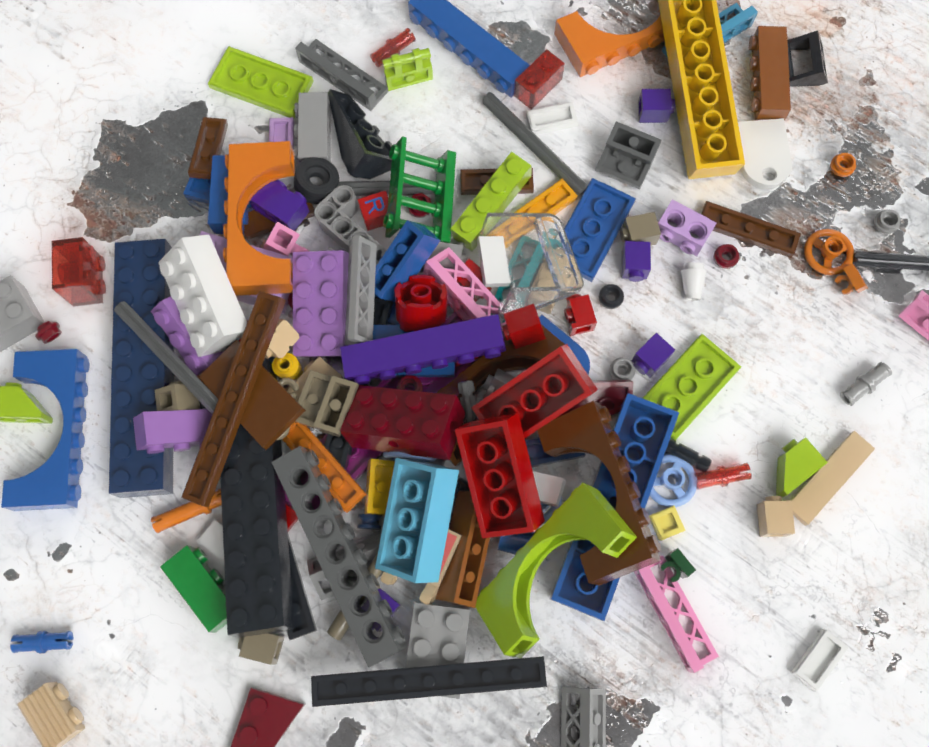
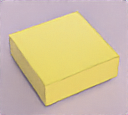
(666, 523)

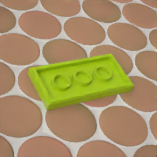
(259, 81)
(693, 381)

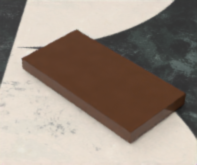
(270, 406)

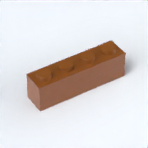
(770, 73)
(466, 567)

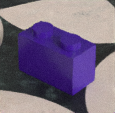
(280, 204)

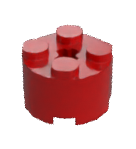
(420, 303)

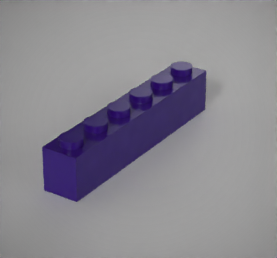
(423, 349)

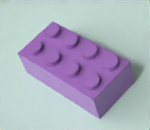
(320, 302)

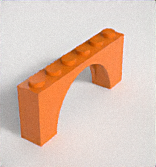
(594, 49)
(250, 169)

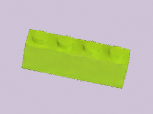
(492, 198)

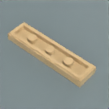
(830, 477)

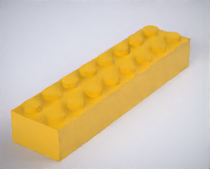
(701, 88)

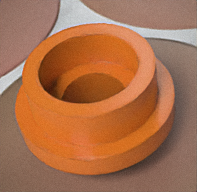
(845, 159)

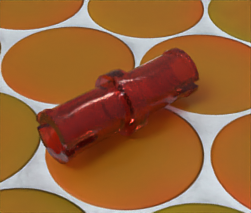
(393, 46)
(723, 476)

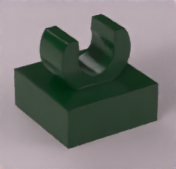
(680, 565)

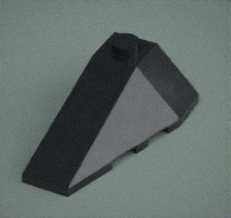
(358, 140)

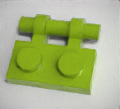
(408, 69)

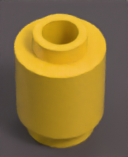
(287, 367)

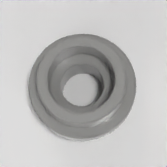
(891, 217)
(624, 363)

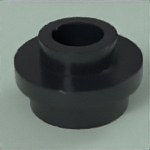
(614, 290)

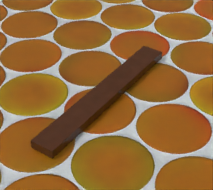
(233, 399)

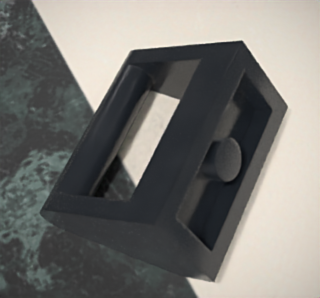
(813, 42)

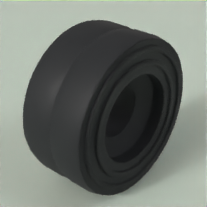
(315, 168)

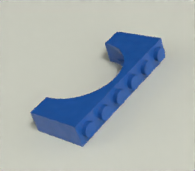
(57, 480)

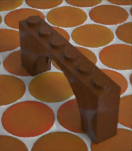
(509, 360)
(590, 432)

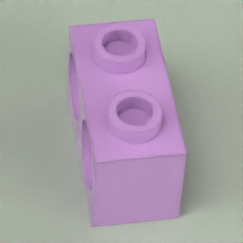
(687, 222)

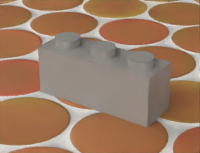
(313, 126)

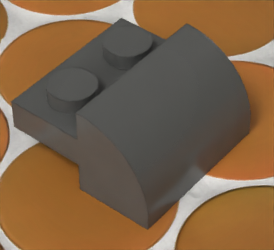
(628, 155)

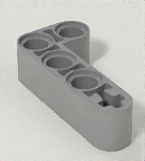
(341, 219)

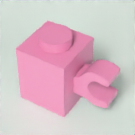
(283, 241)

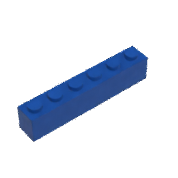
(469, 42)

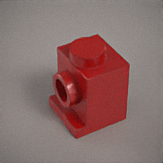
(580, 314)

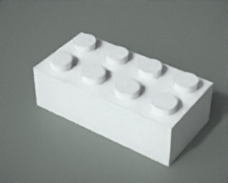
(203, 294)

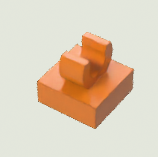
(854, 279)

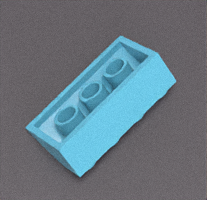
(417, 520)

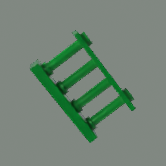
(442, 188)

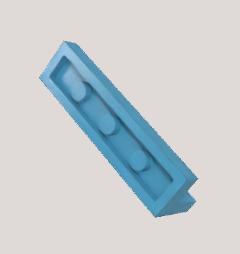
(735, 25)

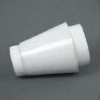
(693, 280)

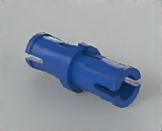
(41, 642)

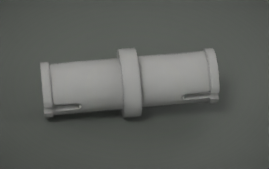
(866, 383)

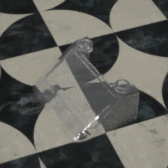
(537, 259)

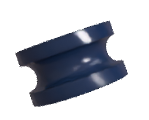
(369, 521)

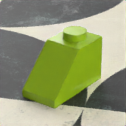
(21, 406)
(796, 465)

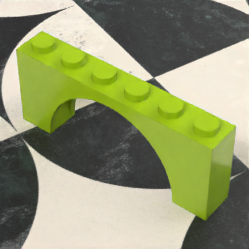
(506, 600)

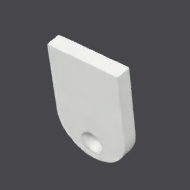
(765, 150)

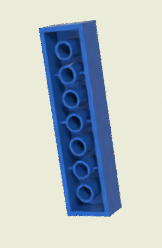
(644, 437)

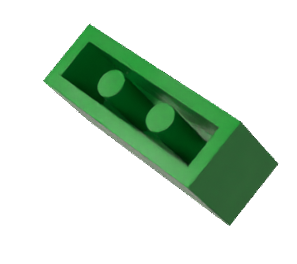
(198, 586)

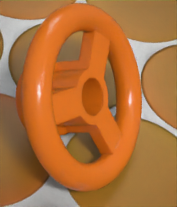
(837, 242)

